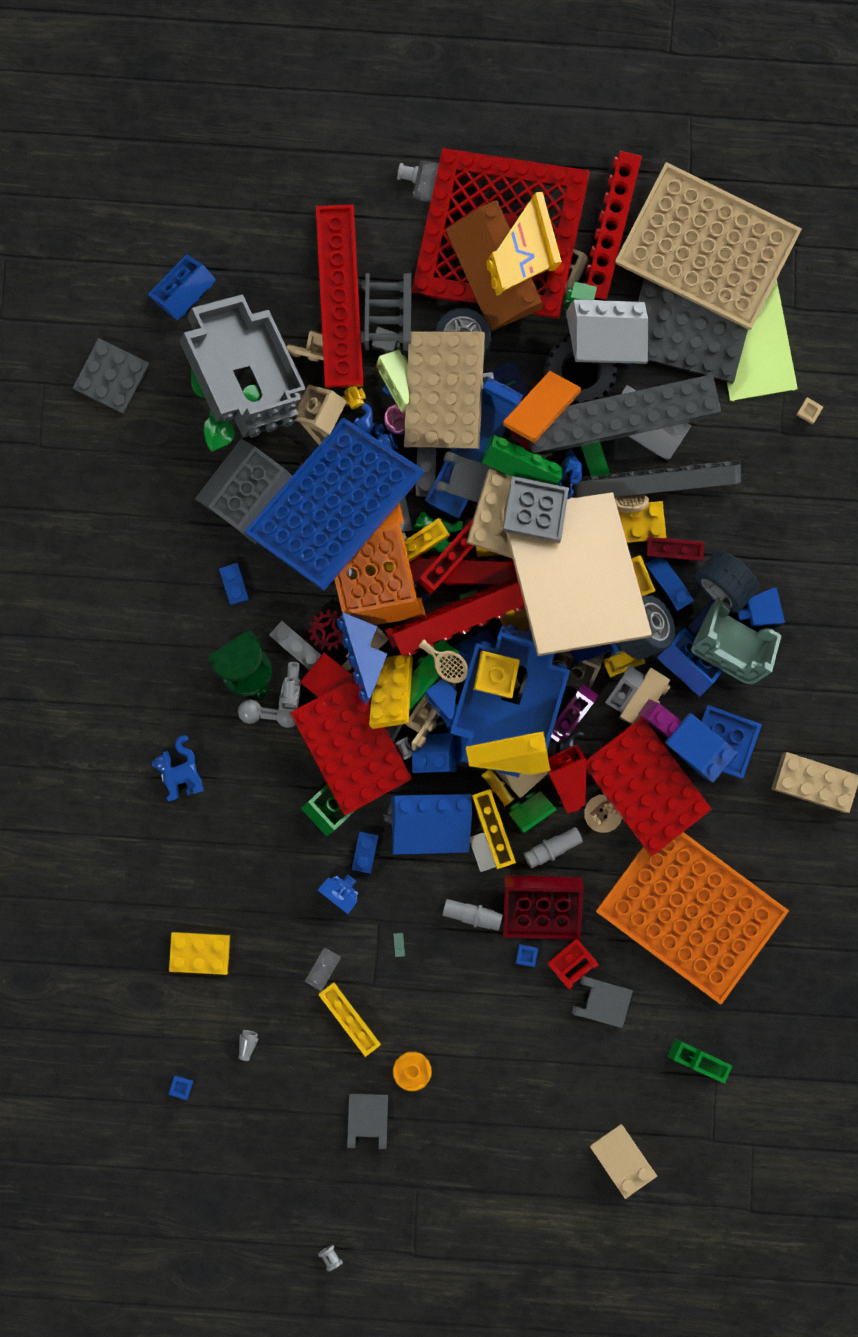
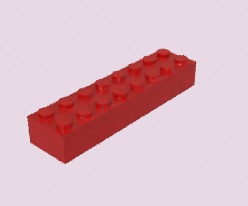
(459, 616)

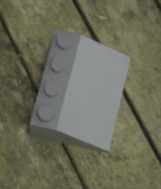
(608, 331)

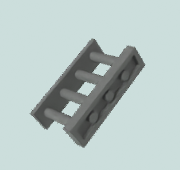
(403, 320)

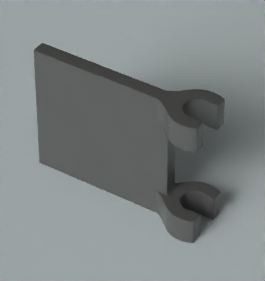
(466, 477)
(605, 1002)
(367, 1118)

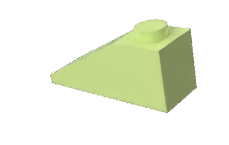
(393, 371)

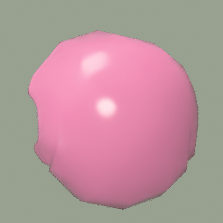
(395, 420)

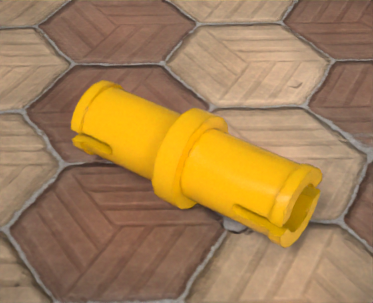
(498, 787)

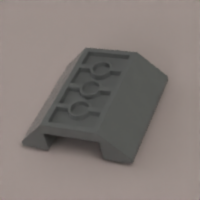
(243, 486)

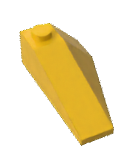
(517, 754)

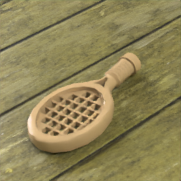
(623, 506)
(429, 649)

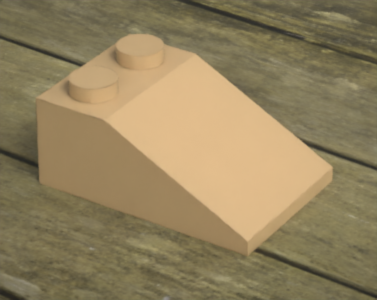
(623, 1161)

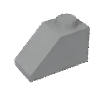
(625, 689)

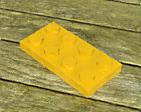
(392, 693)

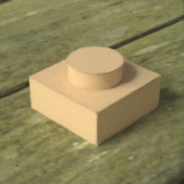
(809, 410)

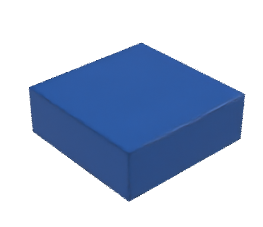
(526, 955)
(180, 1087)

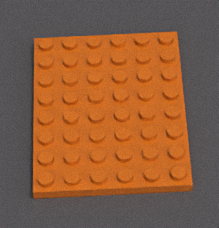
(693, 914)

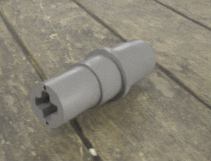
(553, 847)
(472, 914)

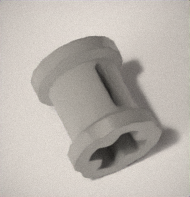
(407, 172)
(404, 748)
(330, 1258)

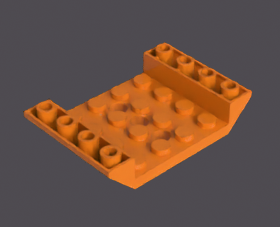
(386, 594)

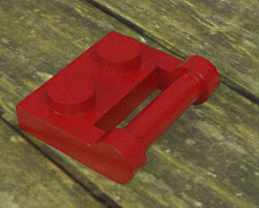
(568, 958)

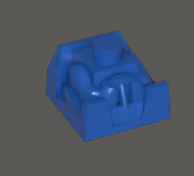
(340, 892)

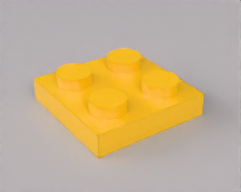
(496, 674)

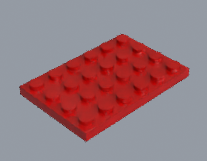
(350, 754)
(646, 786)

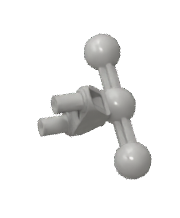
(251, 710)

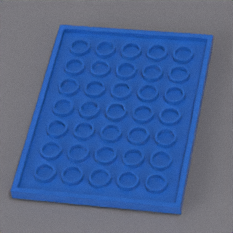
(334, 503)

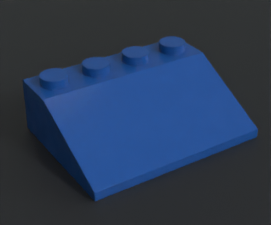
(431, 823)

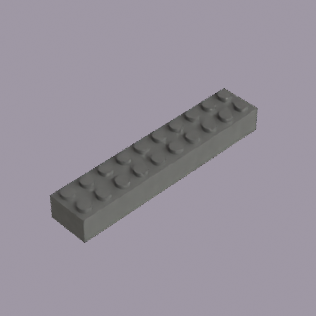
(630, 414)

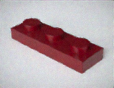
(674, 549)

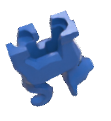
(571, 471)
(180, 774)

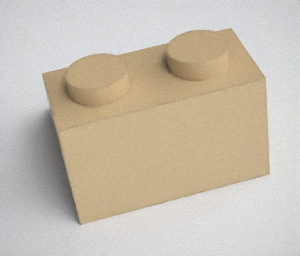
(320, 409)

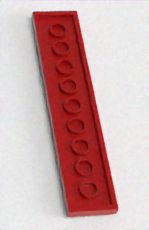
(339, 296)

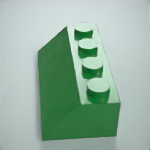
(519, 462)
(425, 674)

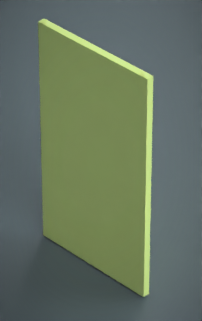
(766, 355)

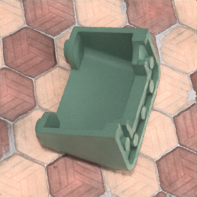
(734, 646)

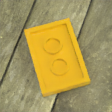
(199, 953)

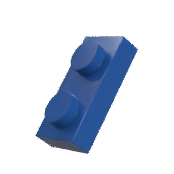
(234, 584)
(365, 852)

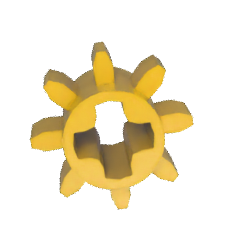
(354, 397)

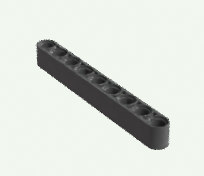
(660, 479)

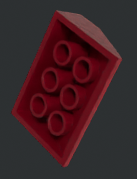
(542, 907)

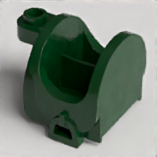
(243, 666)

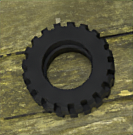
(606, 372)

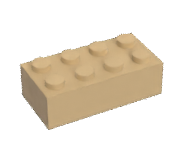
(815, 782)

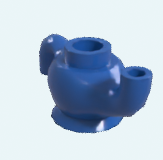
(366, 422)
(387, 439)

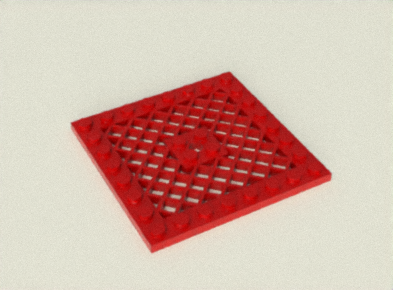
(503, 168)

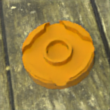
(412, 1071)

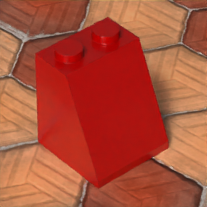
(569, 777)

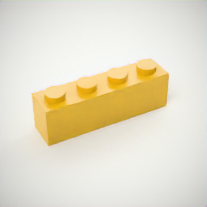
(493, 829)

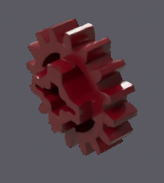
(320, 627)

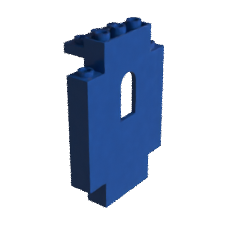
(487, 718)

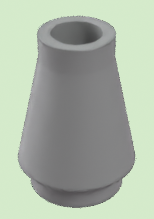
(247, 1043)

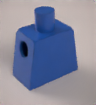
(763, 609)

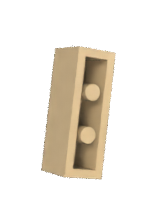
(651, 688)

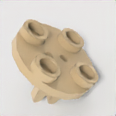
(595, 818)

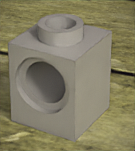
(385, 346)

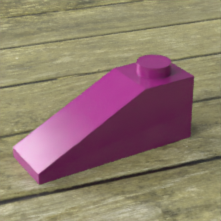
(573, 713)

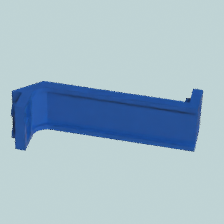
(497, 404)

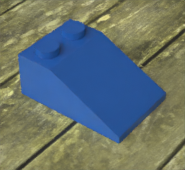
(701, 747)

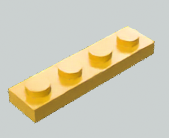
(349, 1019)

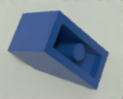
(443, 699)

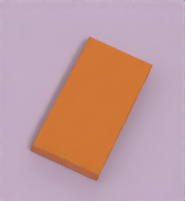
(542, 406)

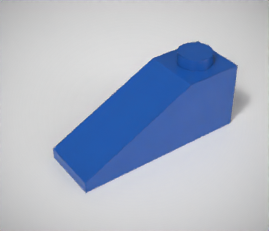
(669, 584)

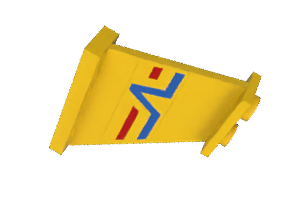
(526, 249)

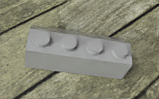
(661, 441)

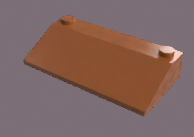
(474, 241)

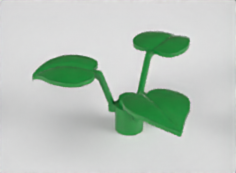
(221, 433)

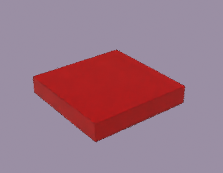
(325, 676)

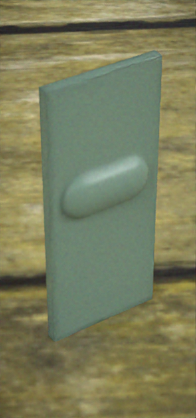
(399, 945)

